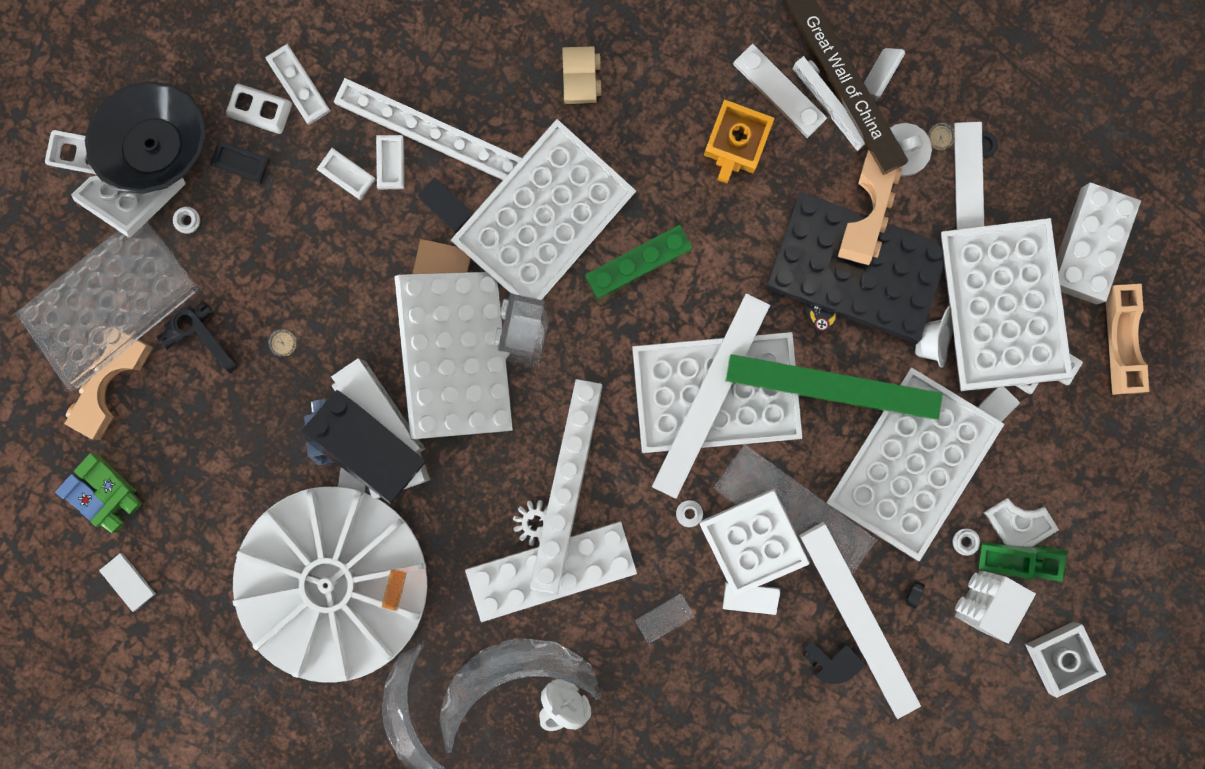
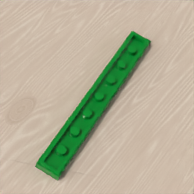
(833, 387)

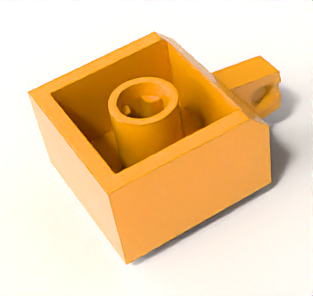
(734, 154)

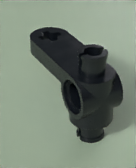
(175, 333)

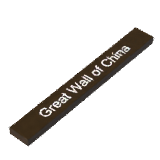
(847, 84)

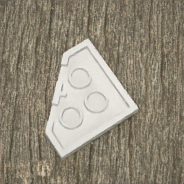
(121, 209)

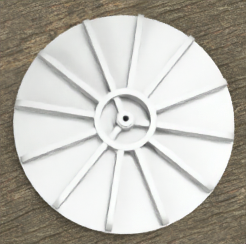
(317, 581)

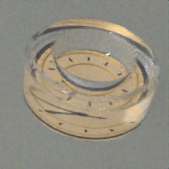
(941, 136)
(282, 343)

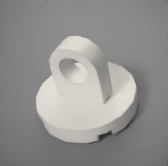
(915, 146)
(563, 706)

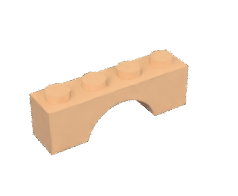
(861, 237)
(1127, 366)
(90, 412)

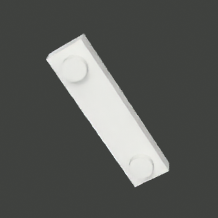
(808, 73)
(780, 91)

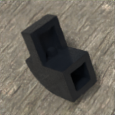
(837, 667)

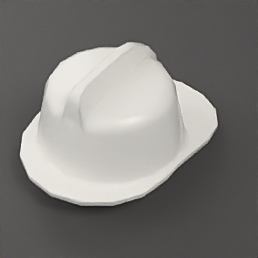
(936, 339)

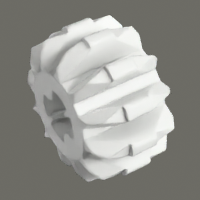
(525, 521)

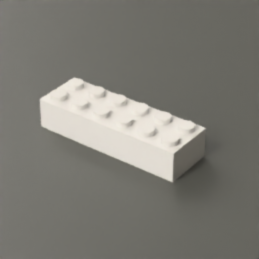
(591, 561)

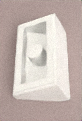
(883, 71)
(757, 600)

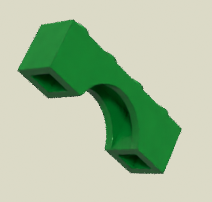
(638, 262)

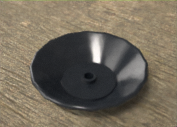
(131, 122)

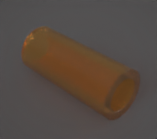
(394, 589)

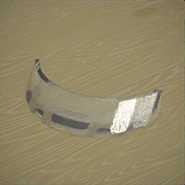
(505, 663)
(397, 718)

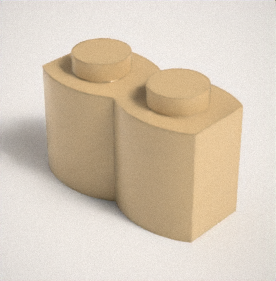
(579, 75)

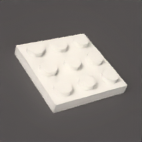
(754, 542)

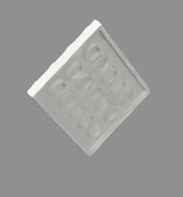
(543, 214)
(1006, 305)
(449, 354)
(670, 379)
(915, 469)

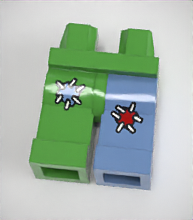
(99, 493)

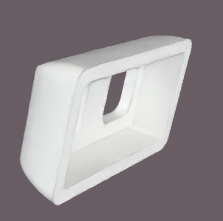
(253, 115)
(53, 154)

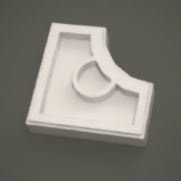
(1020, 526)

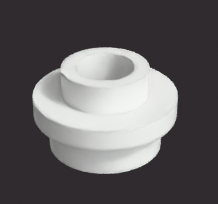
(179, 216)
(680, 513)
(974, 541)

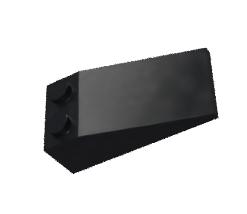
(362, 446)

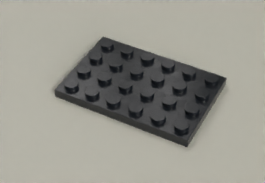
(885, 295)

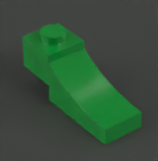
(1024, 561)

